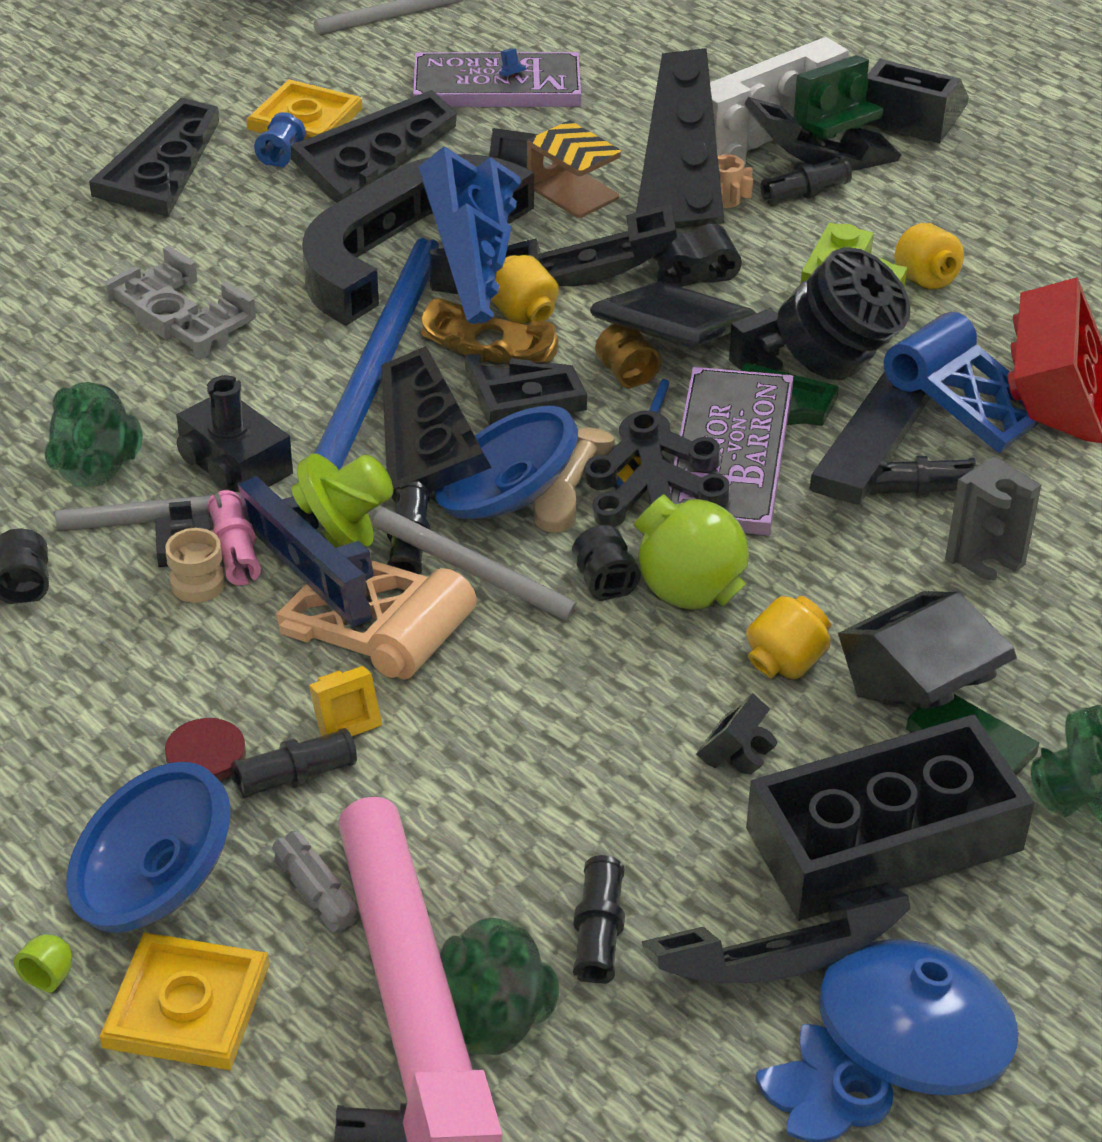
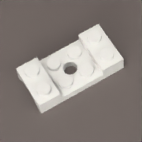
(767, 81)

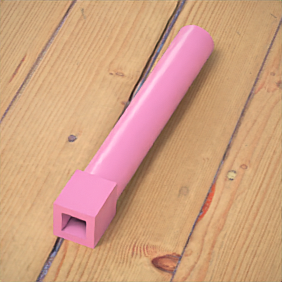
(442, 1090)

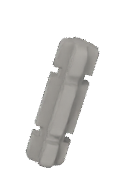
(316, 882)

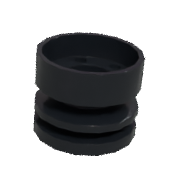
(843, 313)

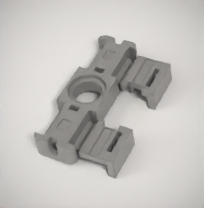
(157, 294)

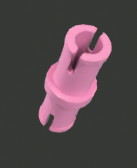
(235, 537)

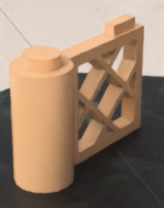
(405, 626)

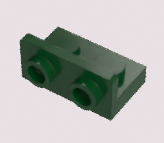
(834, 98)

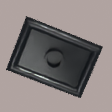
(671, 313)

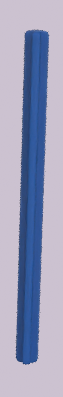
(379, 350)

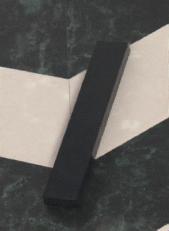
(867, 442)

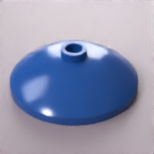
(525, 458)
(148, 847)
(919, 1017)

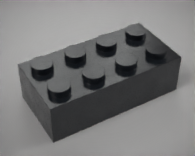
(888, 814)

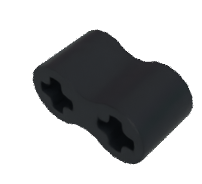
(697, 256)

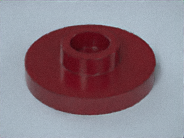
(207, 743)

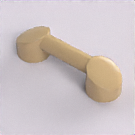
(557, 506)

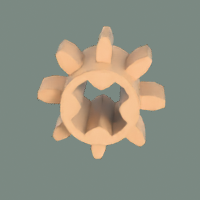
(734, 180)

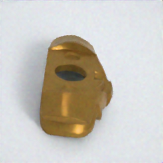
(448, 326)

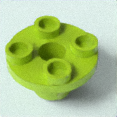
(342, 496)

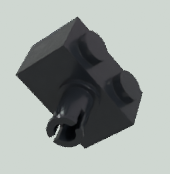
(232, 438)

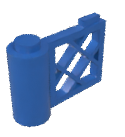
(943, 356)

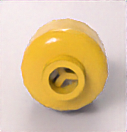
(930, 255)
(525, 290)
(788, 637)

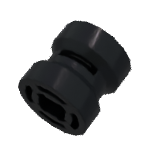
(605, 563)
(23, 566)

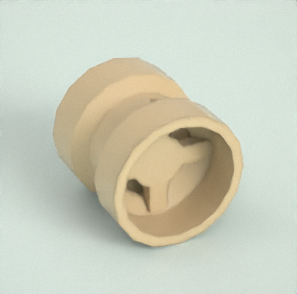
(195, 565)

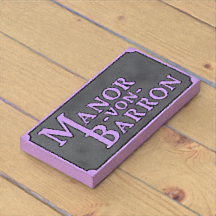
(475, 81)
(749, 422)

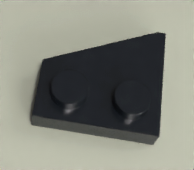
(524, 386)

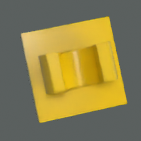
(345, 702)

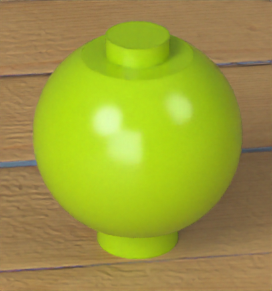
(691, 552)

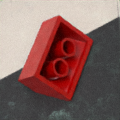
(1058, 360)

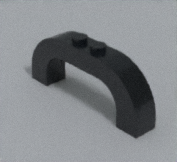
(336, 238)

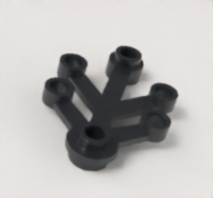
(646, 436)

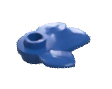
(819, 1087)

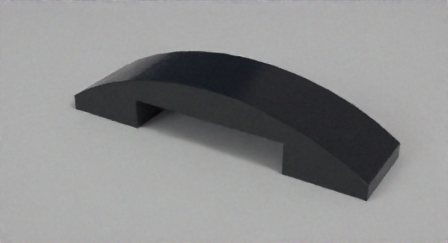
(858, 145)
(607, 256)
(854, 922)

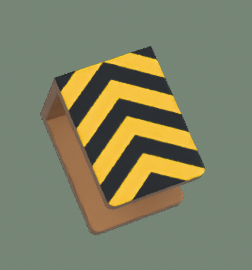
(573, 156)

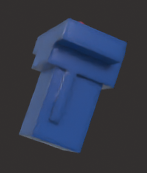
(510, 63)

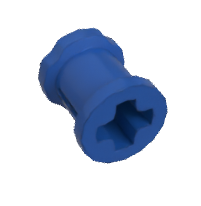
(275, 144)

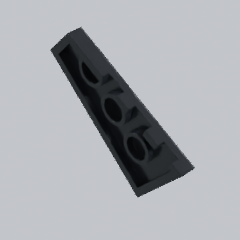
(373, 145)
(682, 145)
(160, 160)
(425, 427)

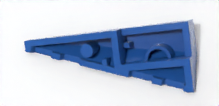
(472, 219)

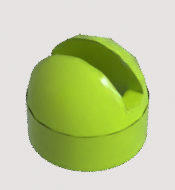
(44, 962)

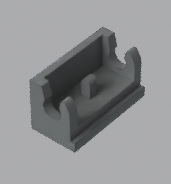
(992, 518)

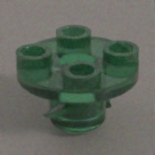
(91, 434)
(1072, 774)
(498, 984)

